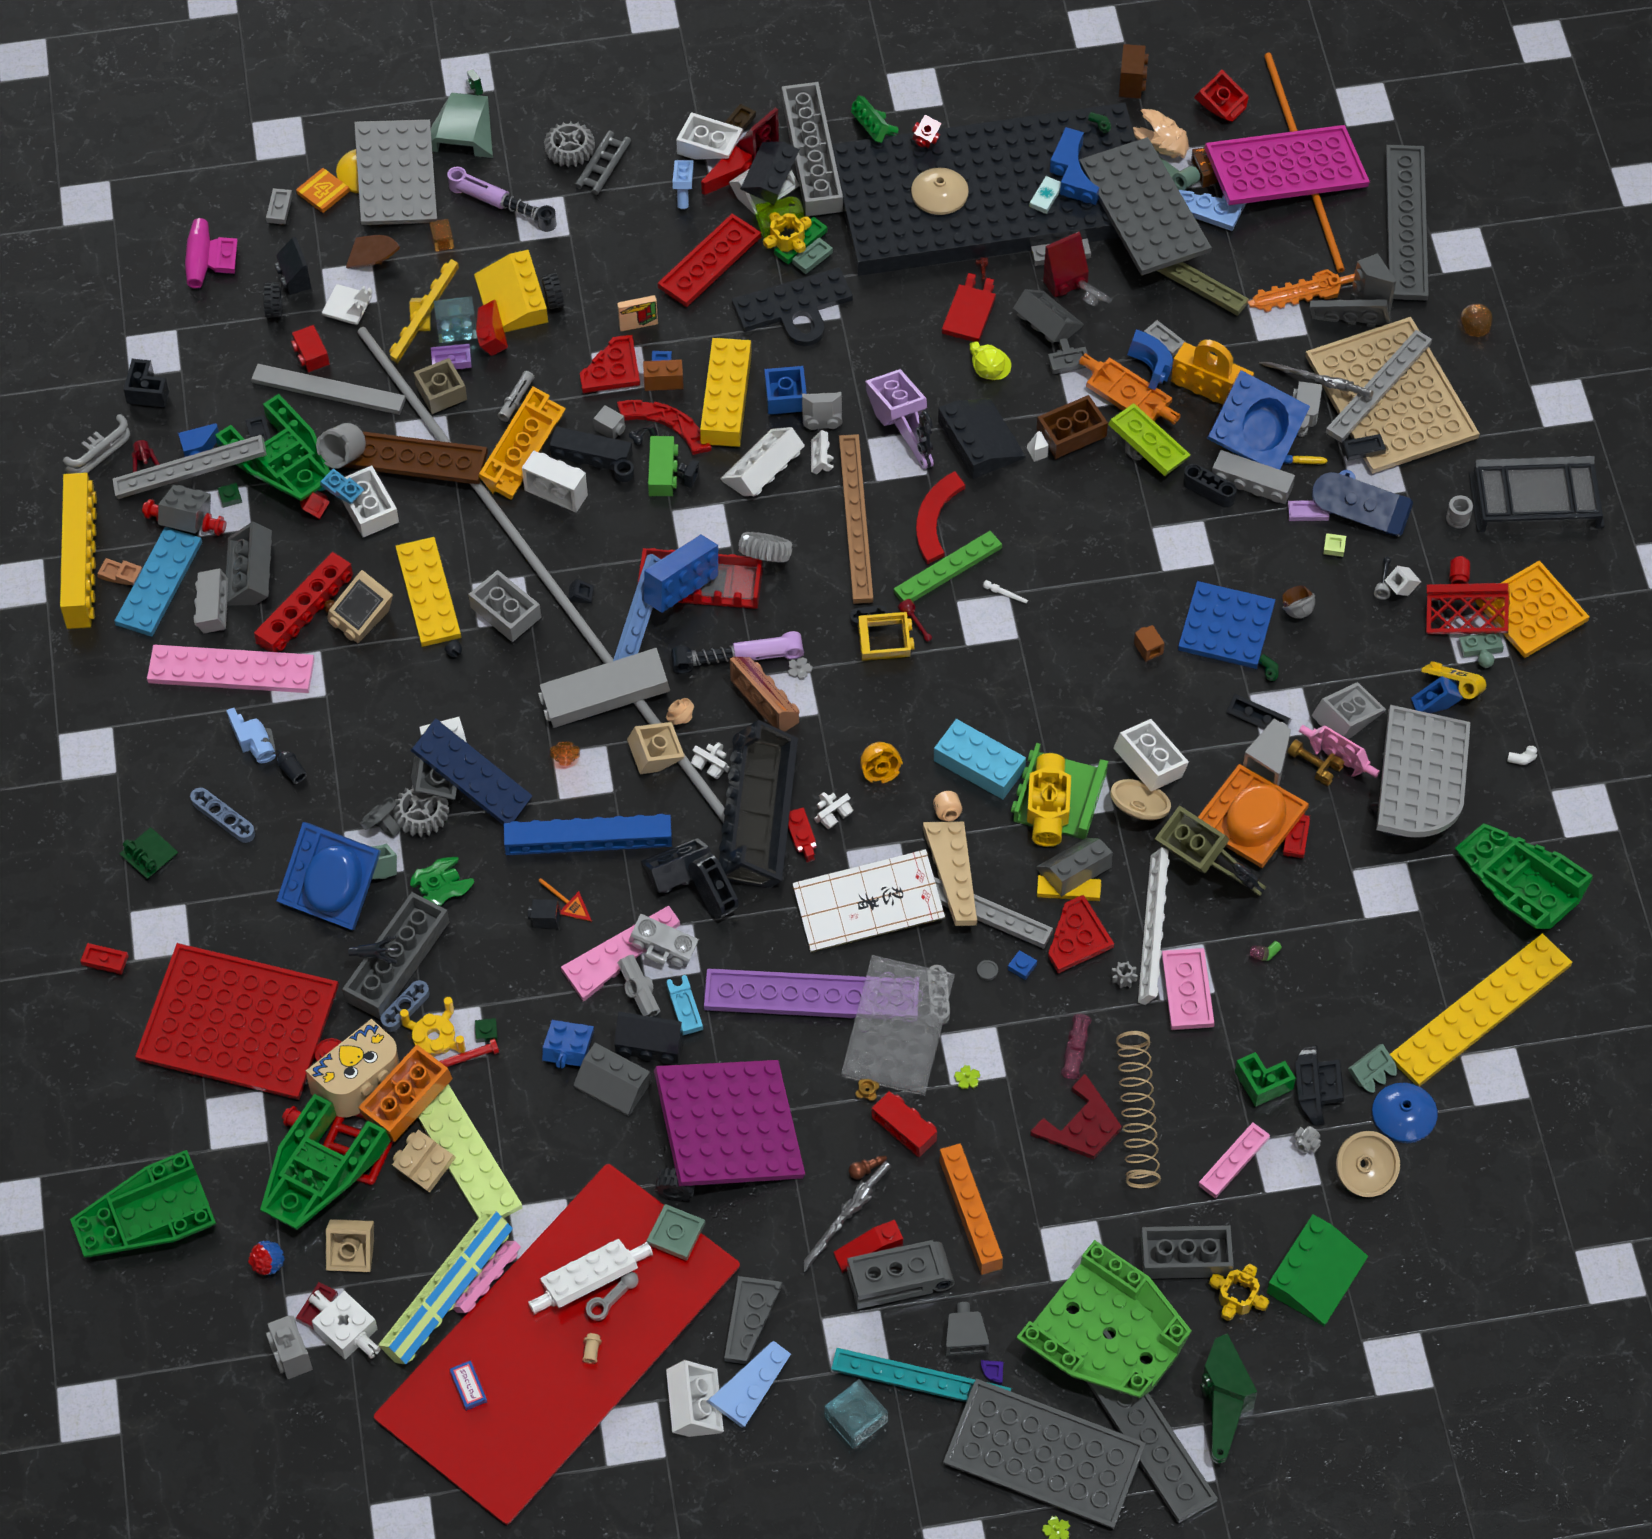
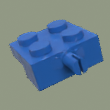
(567, 1043)

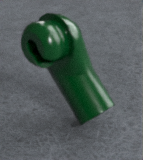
(1102, 121)
(1272, 667)

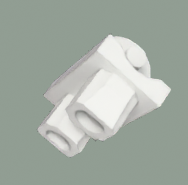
(702, 756)
(841, 805)

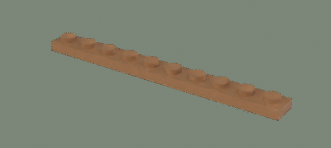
(856, 519)

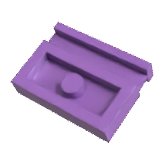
(458, 354)

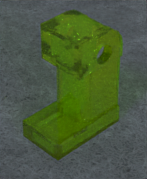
(781, 207)

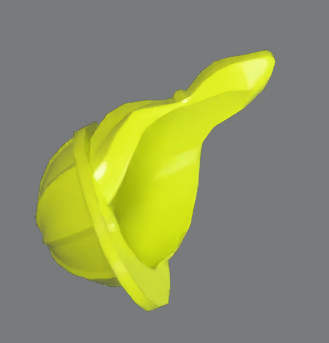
(990, 361)

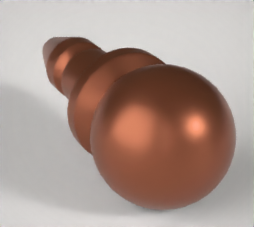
(858, 1170)

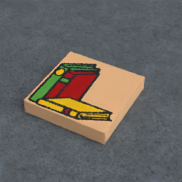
(637, 313)

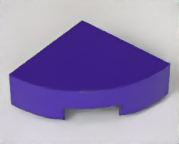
(993, 1371)

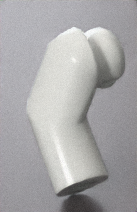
(1524, 758)

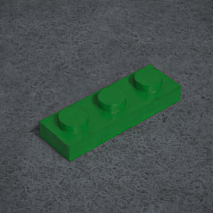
(812, 233)

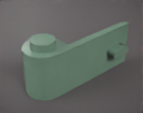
(1184, 178)

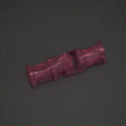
(1076, 1046)

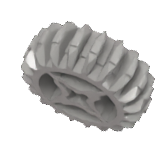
(568, 138)
(765, 547)
(418, 817)

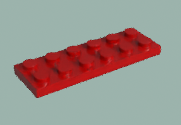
(709, 260)

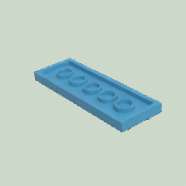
(158, 581)

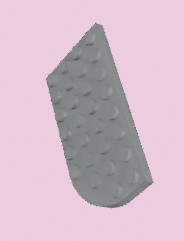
(1422, 773)

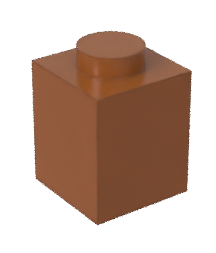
(1149, 643)

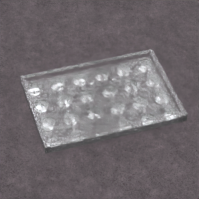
(898, 1025)

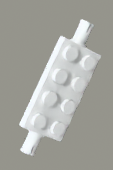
(588, 1274)

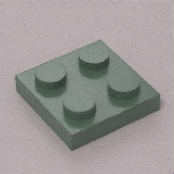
(676, 1232)

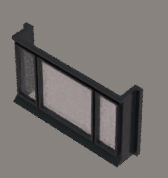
(1535, 490)

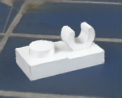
(819, 456)

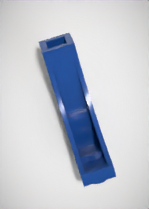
(1066, 164)

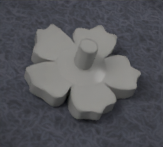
(799, 668)

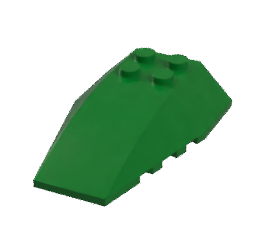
(1525, 877)

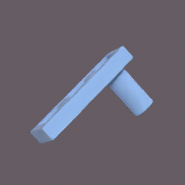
(683, 181)

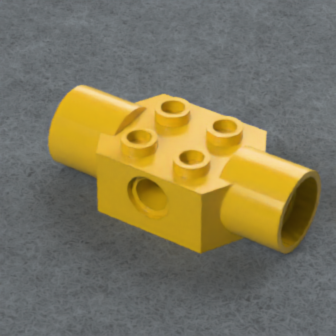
(1049, 799)

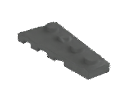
(1352, 311)
(749, 1314)

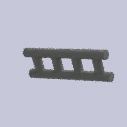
(600, 153)

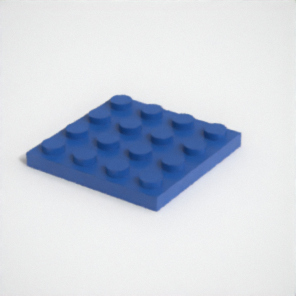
(1226, 624)

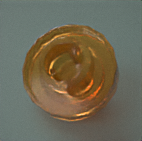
(565, 753)

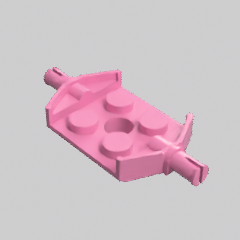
(1332, 742)

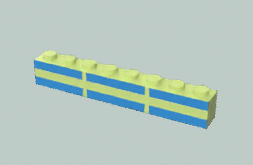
(445, 1287)

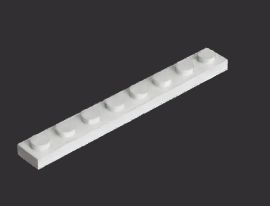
(1153, 926)

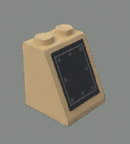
(360, 607)

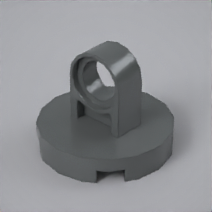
(380, 816)

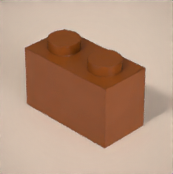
(663, 375)

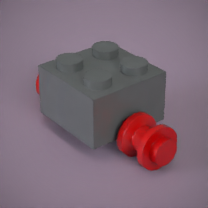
(185, 511)

